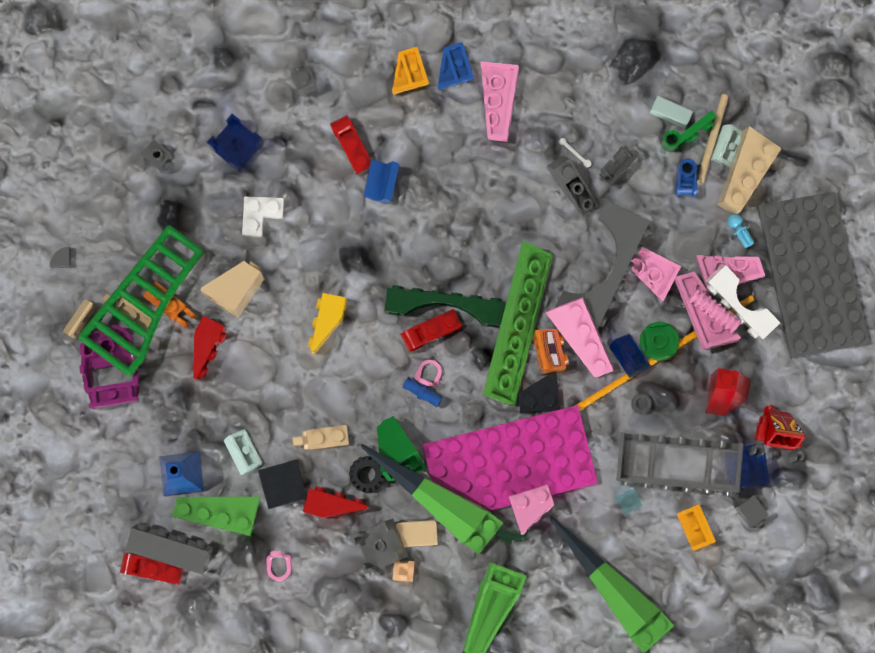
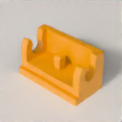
(696, 527)

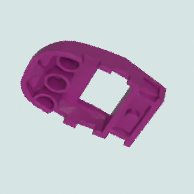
(109, 394)

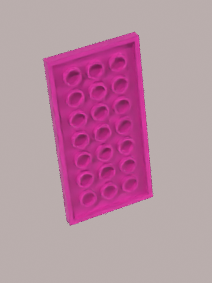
(514, 458)

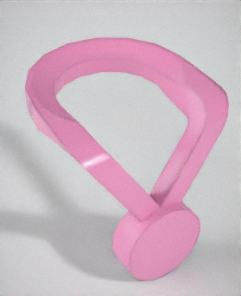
(418, 374)
(274, 554)

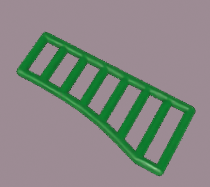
(154, 315)

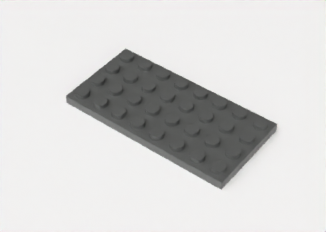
(813, 275)

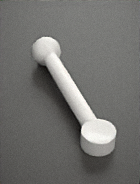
(586, 163)

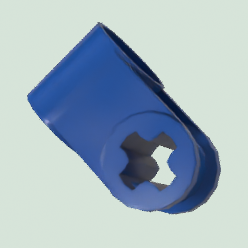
(686, 182)

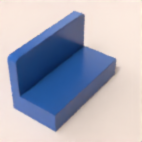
(381, 181)

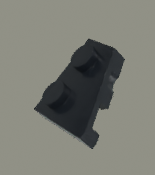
(540, 396)

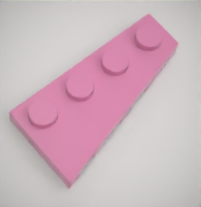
(580, 331)

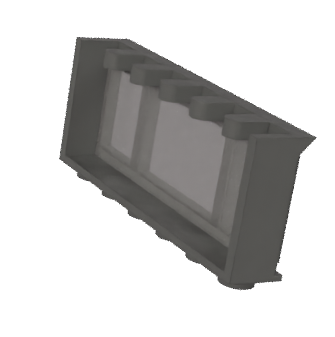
(680, 463)

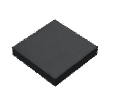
(282, 484)

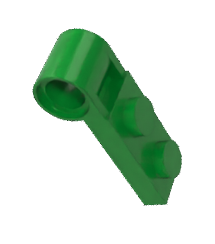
(690, 134)

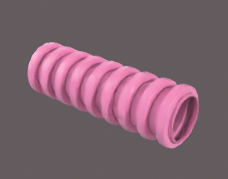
(715, 310)

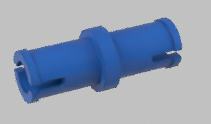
(422, 392)

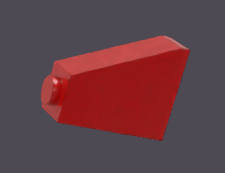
(726, 391)

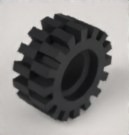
(360, 485)

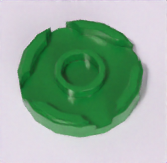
(659, 341)

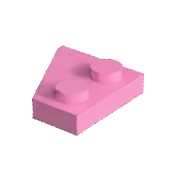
(530, 506)

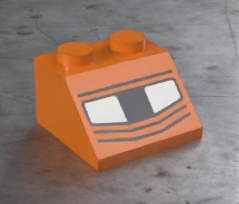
(549, 350)

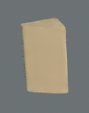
(79, 319)
(418, 533)

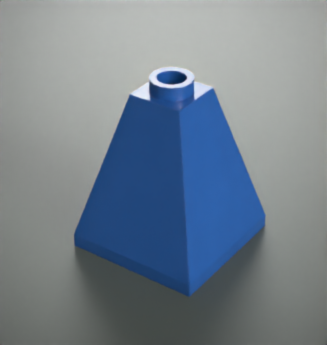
(188, 477)

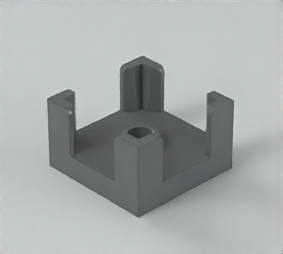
(380, 545)

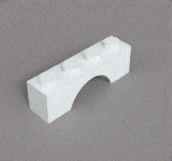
(724, 284)

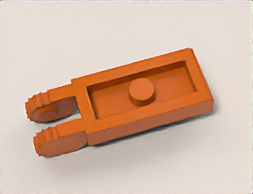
(173, 308)

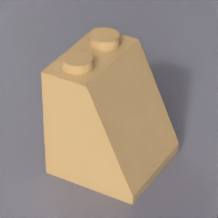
(234, 287)

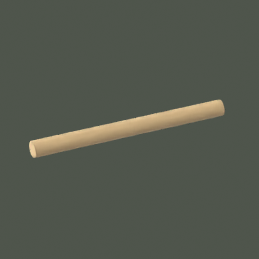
(712, 138)

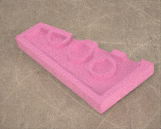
(499, 95)
(707, 330)

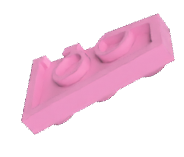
(743, 267)
(655, 271)

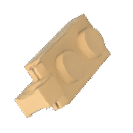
(131, 311)
(323, 438)

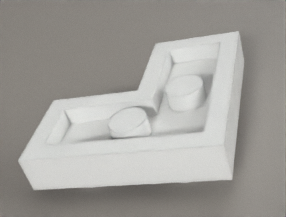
(256, 210)

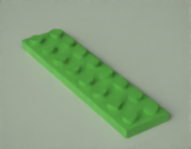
(518, 324)

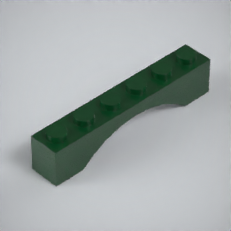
(403, 302)

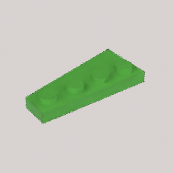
(225, 513)

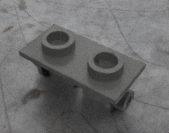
(613, 170)

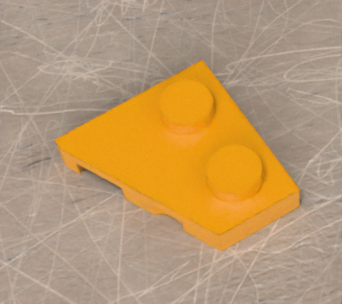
(409, 71)

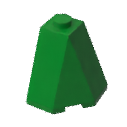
(397, 447)

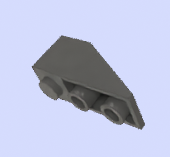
(572, 185)

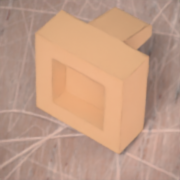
(403, 570)

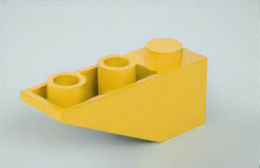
(330, 315)

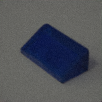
(629, 355)

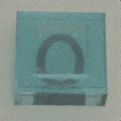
(628, 501)

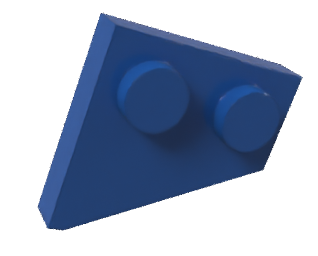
(454, 67)

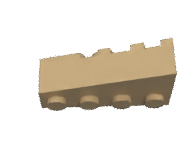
(749, 166)

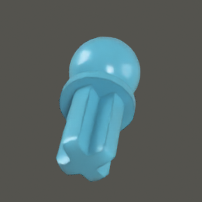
(735, 222)

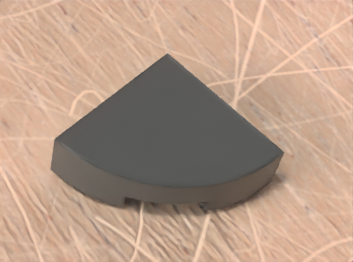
(61, 258)

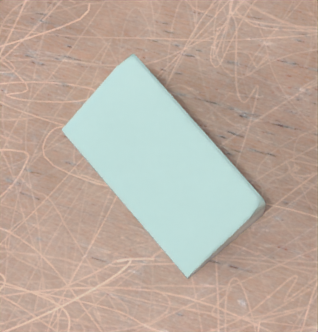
(671, 112)
(726, 145)
(243, 451)

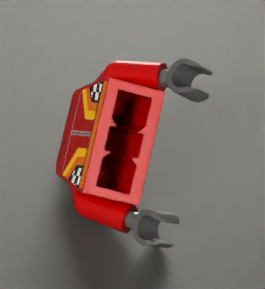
(779, 431)

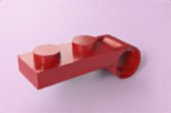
(351, 144)
(430, 330)
(150, 569)

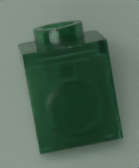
(508, 536)

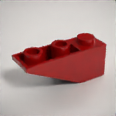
(206, 340)
(327, 505)

